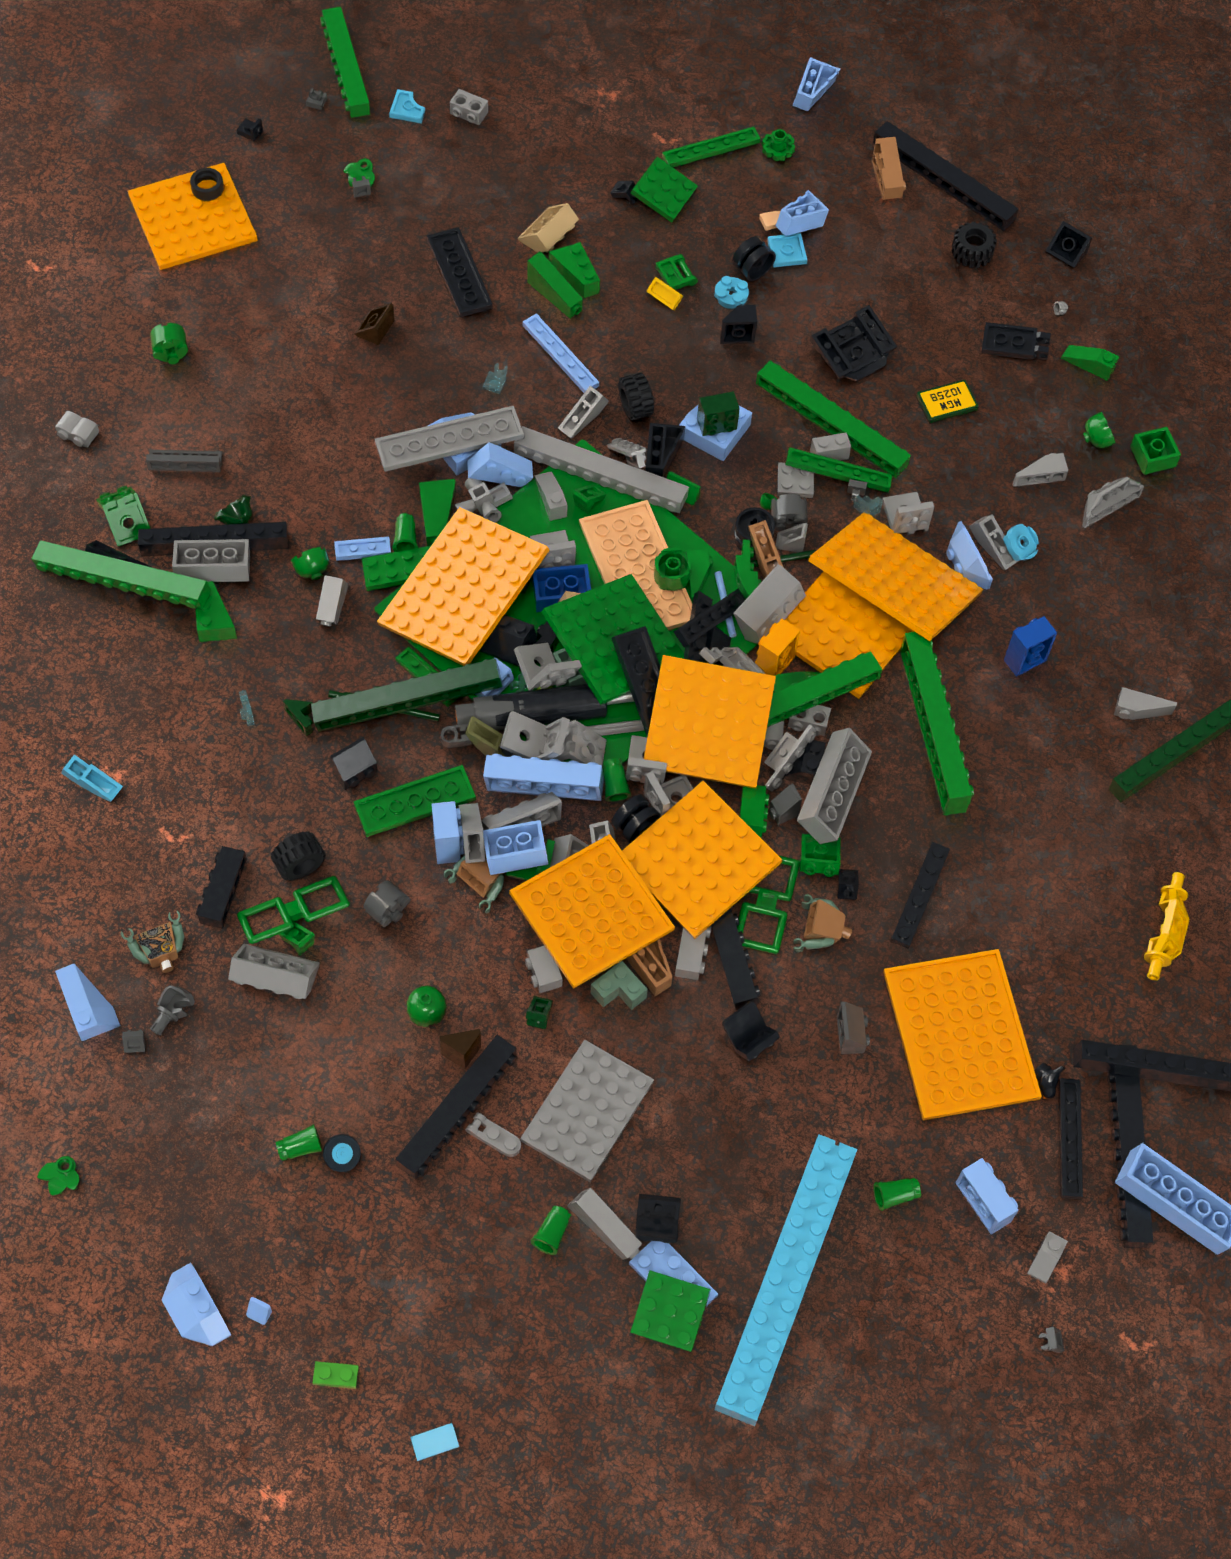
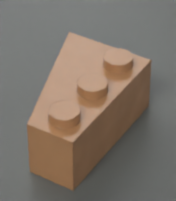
(888, 168)
(652, 967)

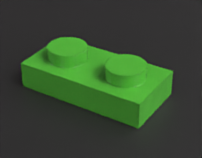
(335, 1375)

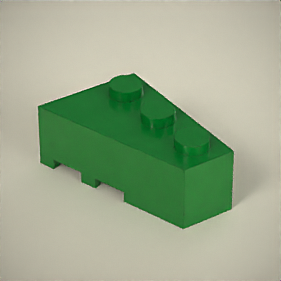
(576, 269)
(213, 620)
(753, 808)

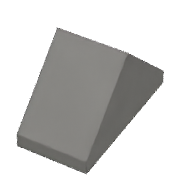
(792, 538)

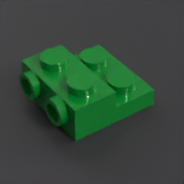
(819, 857)

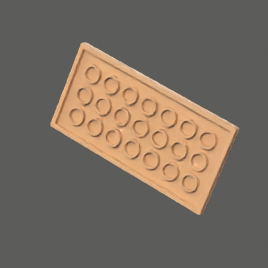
(626, 544)

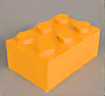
(777, 648)

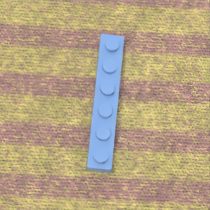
(560, 353)

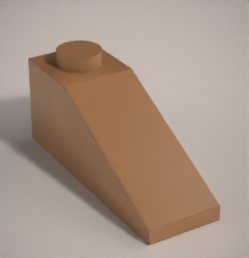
(764, 548)

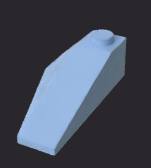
(87, 1006)

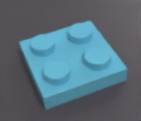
(788, 250)

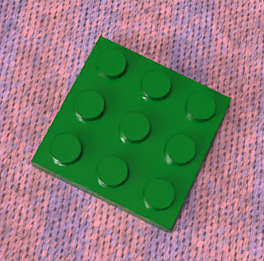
(664, 189)
(670, 1311)

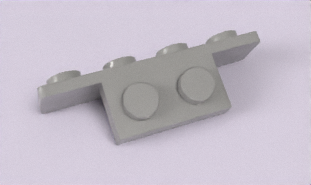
(633, 452)
(785, 754)

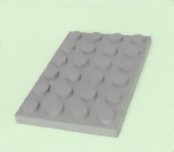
(587, 1110)

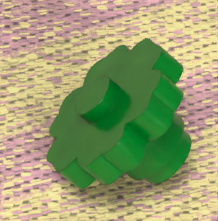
(778, 145)

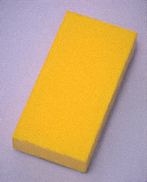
(664, 293)

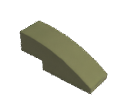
(484, 737)

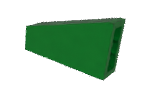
(553, 285)
(437, 506)

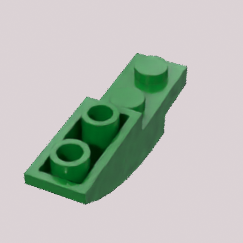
(745, 575)

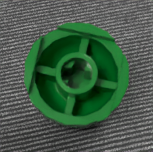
(1098, 431)
(311, 563)
(426, 1006)

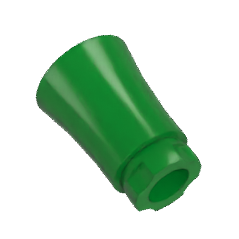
(404, 533)
(615, 781)
(299, 1144)
(896, 1192)
(551, 1231)

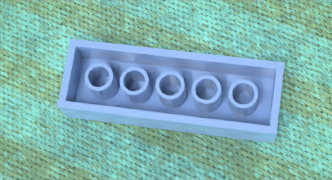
(543, 776)
(1177, 1197)

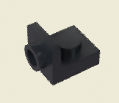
(250, 129)
(848, 884)

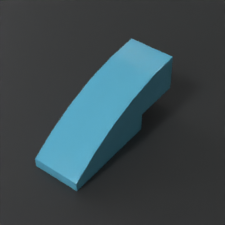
(91, 778)

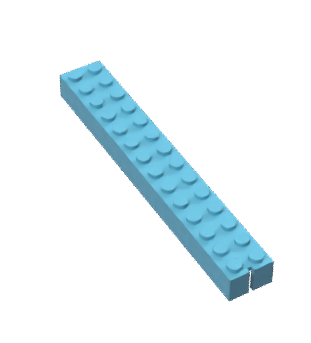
(785, 1281)

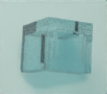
(868, 505)

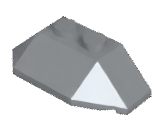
(1110, 498)

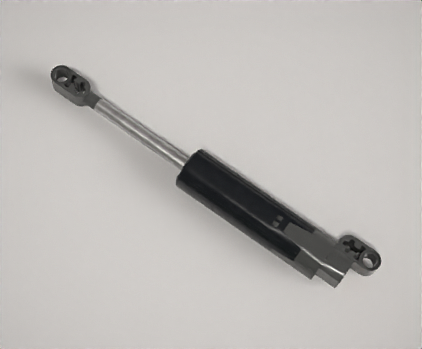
(541, 705)

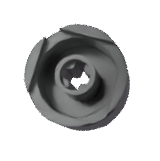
(789, 511)
(386, 903)

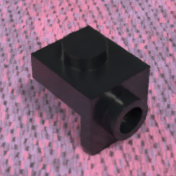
(623, 190)

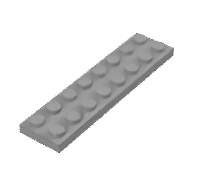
(448, 438)

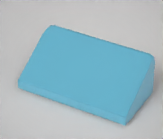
(434, 1442)

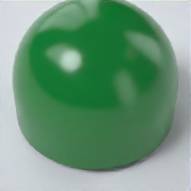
(765, 501)

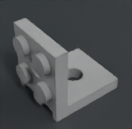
(907, 513)
(561, 550)
(549, 672)
(541, 741)
(577, 742)
(639, 767)
(660, 794)

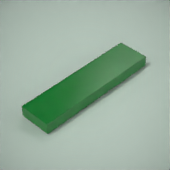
(417, 666)

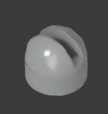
(1060, 307)

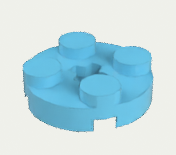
(734, 284)
(1013, 544)

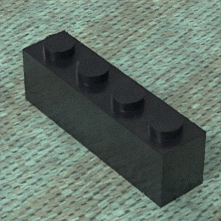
(222, 887)

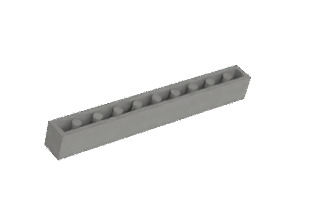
(601, 470)

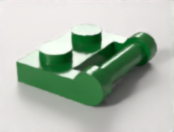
(672, 275)

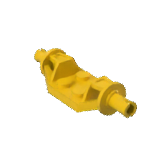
(1173, 929)

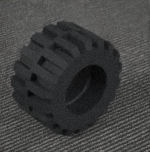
(975, 234)
(636, 396)
(298, 856)

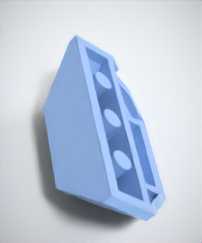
(967, 558)
(193, 1308)

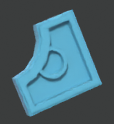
(406, 108)

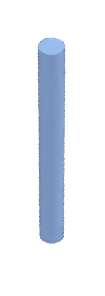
(722, 593)

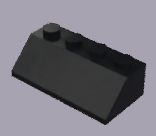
(506, 637)

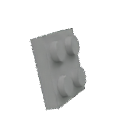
(794, 481)

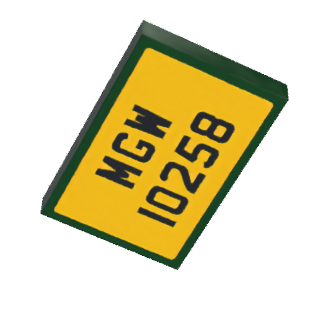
(947, 401)

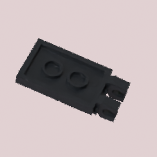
(1015, 341)

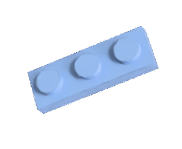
(361, 548)

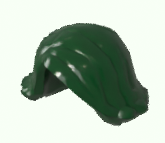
(236, 512)

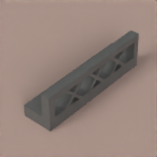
(184, 460)

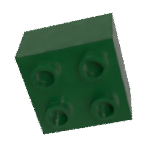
(718, 413)

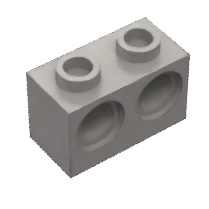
(469, 107)
(809, 716)

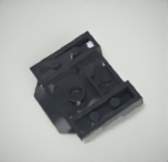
(855, 346)

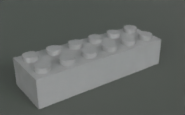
(834, 786)

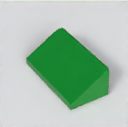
(694, 489)

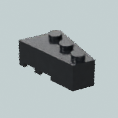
(662, 447)

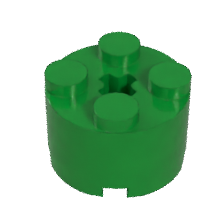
(169, 343)
(672, 569)

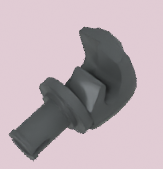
(170, 1007)

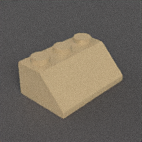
(549, 228)

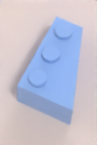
(815, 82)
(500, 466)

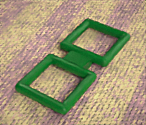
(766, 905)
(293, 910)

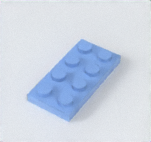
(667, 1261)

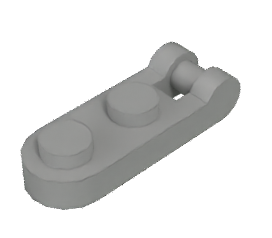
(494, 1136)

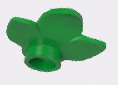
(356, 171)
(59, 1178)

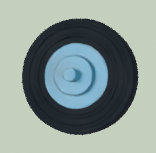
(341, 1153)

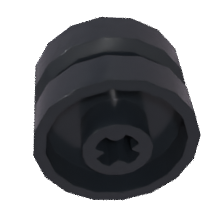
(753, 258)
(749, 517)
(634, 817)

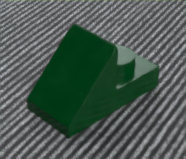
(299, 714)
(539, 1012)

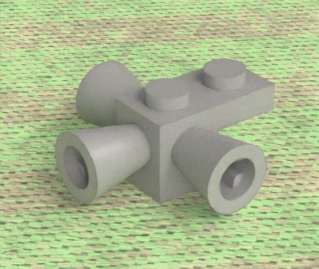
(485, 499)

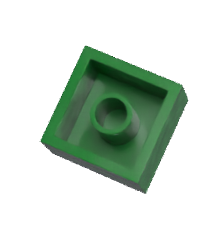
(1155, 450)

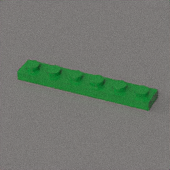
(711, 147)
(837, 469)

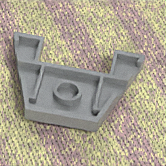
(730, 657)

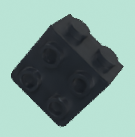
(749, 1032)
(657, 1218)

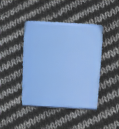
(258, 1311)

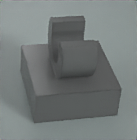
(316, 99)
(361, 188)
(856, 488)
(133, 1041)
(1054, 1338)

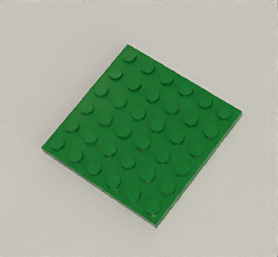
(594, 617)

